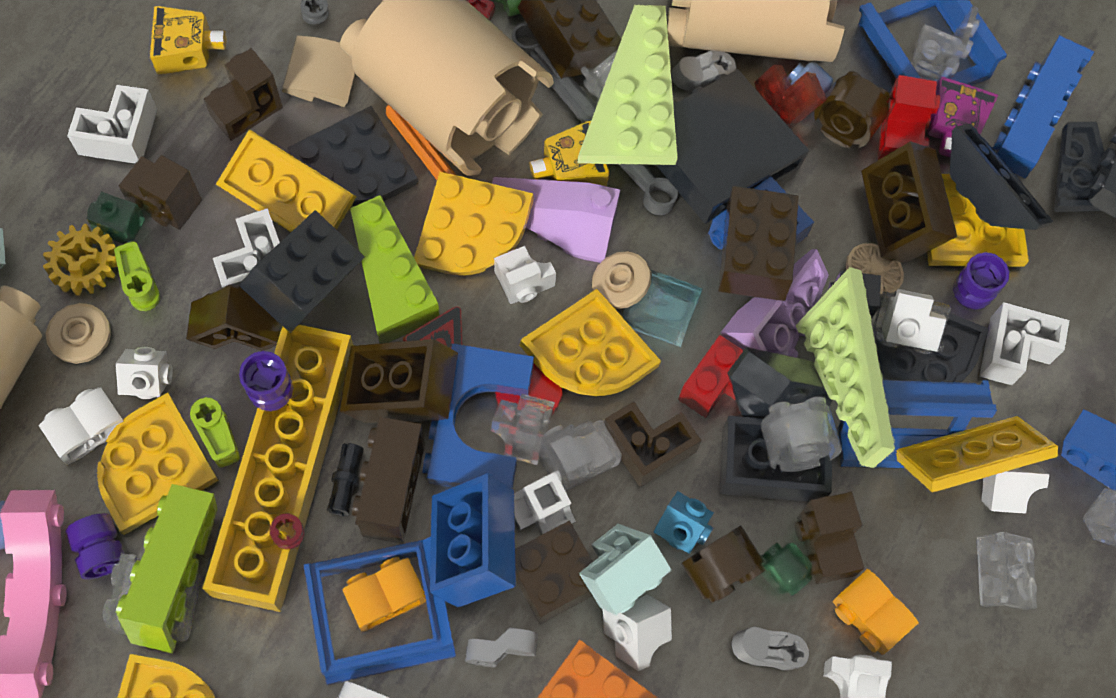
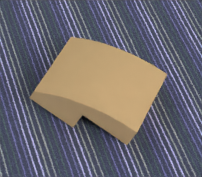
(319, 70)

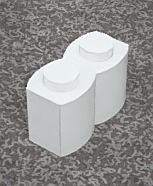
(81, 425)

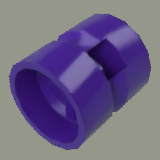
(981, 281)
(266, 380)
(96, 545)

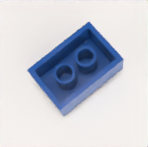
(472, 541)

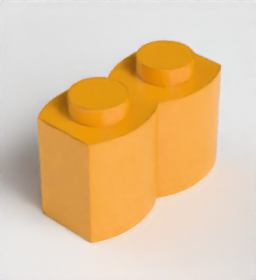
(384, 594)
(875, 612)

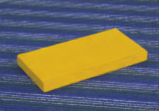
(277, 181)
(976, 453)

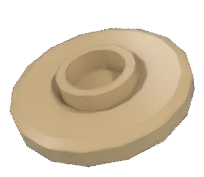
(868, 260)
(622, 279)
(78, 333)

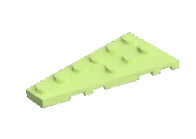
(636, 105)
(848, 365)

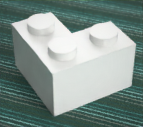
(118, 133)
(259, 239)
(1017, 336)

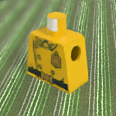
(182, 40)
(561, 159)

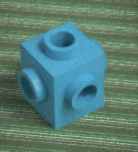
(685, 523)

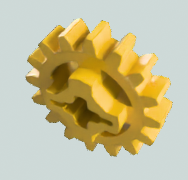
(78, 256)

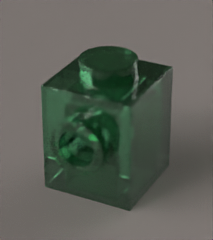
(115, 217)

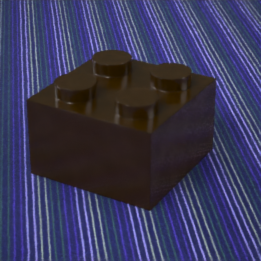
(550, 570)

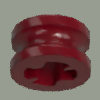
(276, 536)

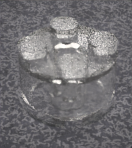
(800, 434)

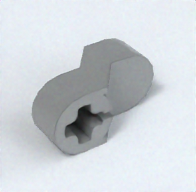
(702, 70)
(512, 641)
(787, 649)

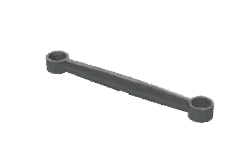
(584, 109)

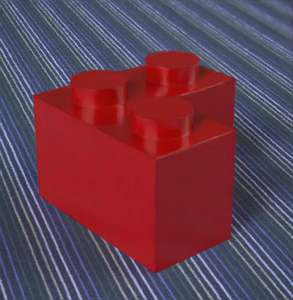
(909, 114)
(710, 377)

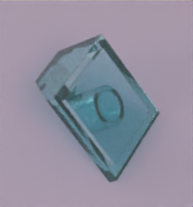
(664, 309)

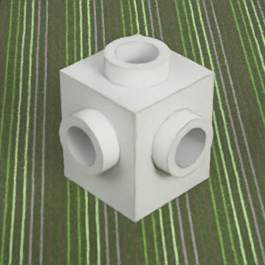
(143, 372)

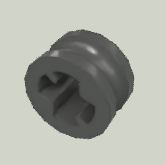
(314, 18)

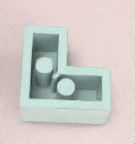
(625, 568)

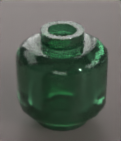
(786, 568)

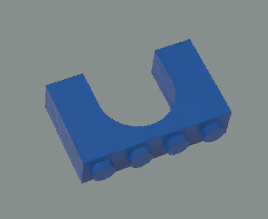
(476, 372)

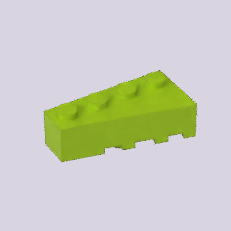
(393, 278)
(167, 568)

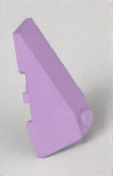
(570, 214)
(771, 323)

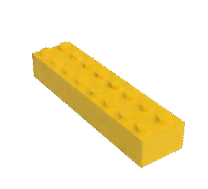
(280, 472)

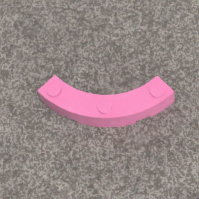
(32, 591)

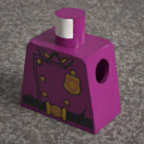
(959, 106)

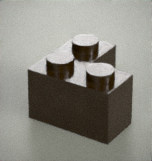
(247, 97)
(162, 190)
(231, 317)
(649, 450)
(828, 534)

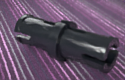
(345, 479)

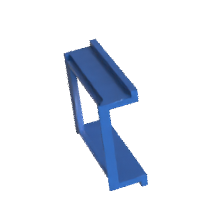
(985, 51)
(925, 399)
(388, 659)

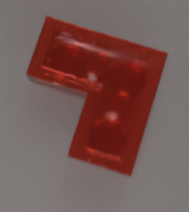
(787, 100)

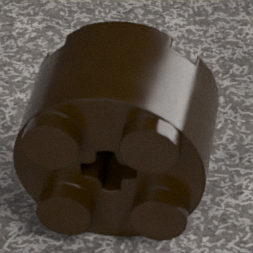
(852, 110)
(723, 563)

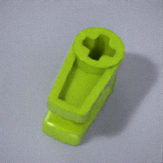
(136, 277)
(215, 433)

